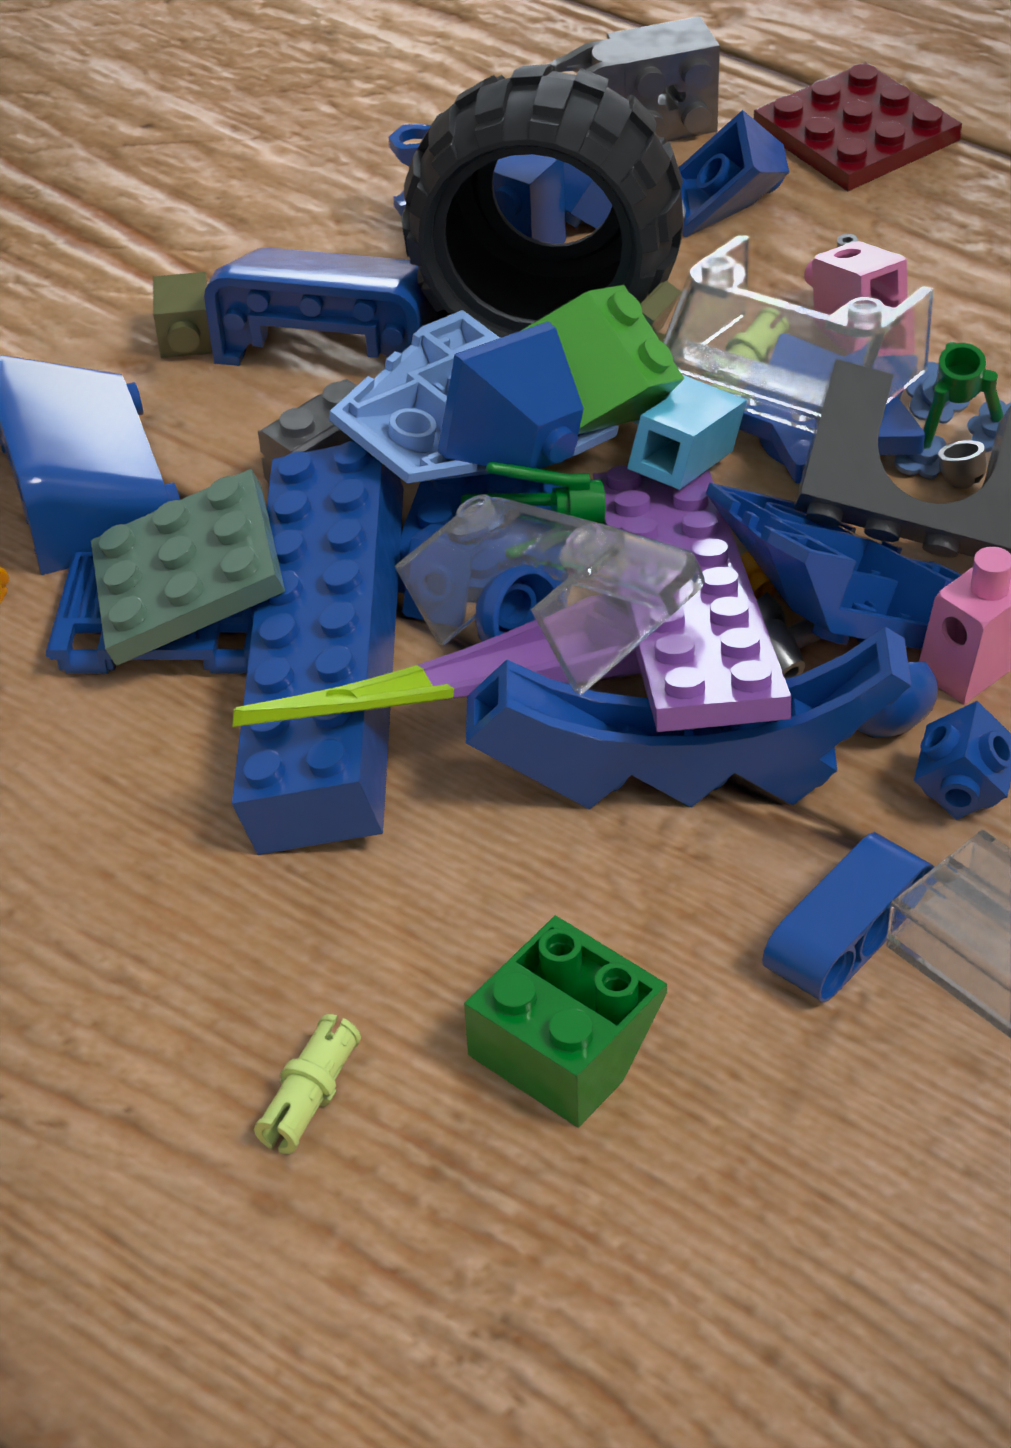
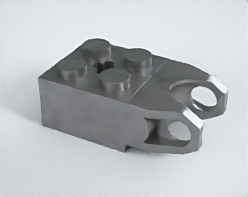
(667, 69)

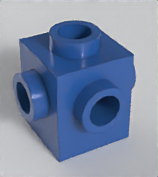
(965, 761)

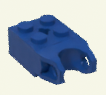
(525, 187)

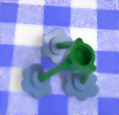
(946, 390)

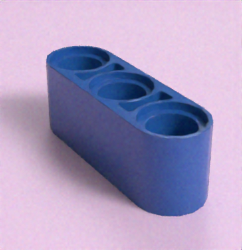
(843, 917)

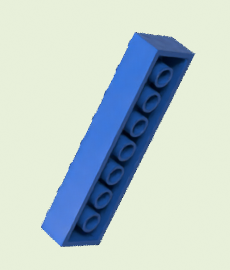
(334, 625)

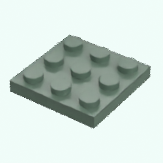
(185, 566)

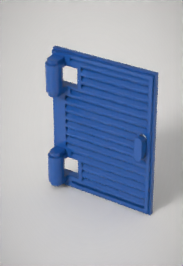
(81, 614)

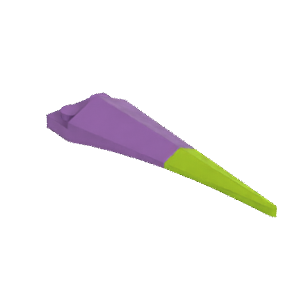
(435, 680)

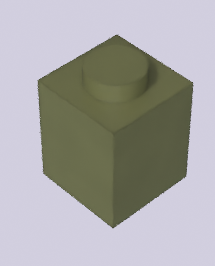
(181, 314)

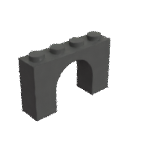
(850, 486)

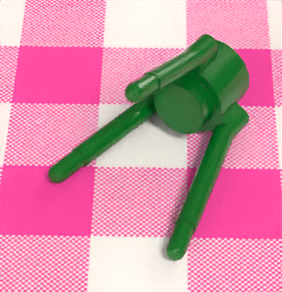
(576, 497)

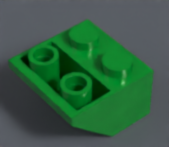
(563, 1019)

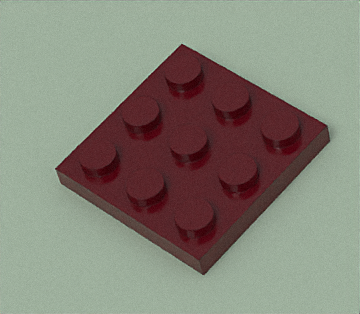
(858, 125)

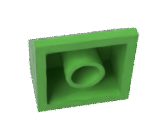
(613, 357)

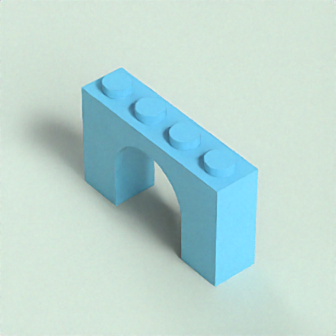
(686, 433)

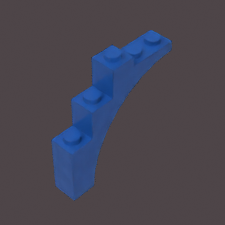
(599, 739)

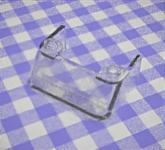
(782, 351)
(610, 593)

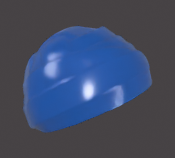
(509, 600)

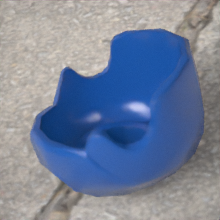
(909, 709)

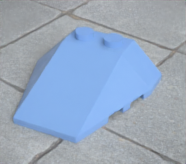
(404, 406)

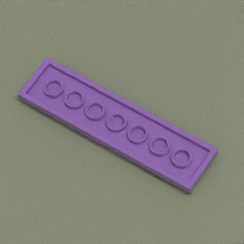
(714, 653)

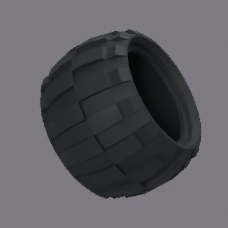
(486, 266)

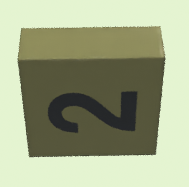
(660, 304)

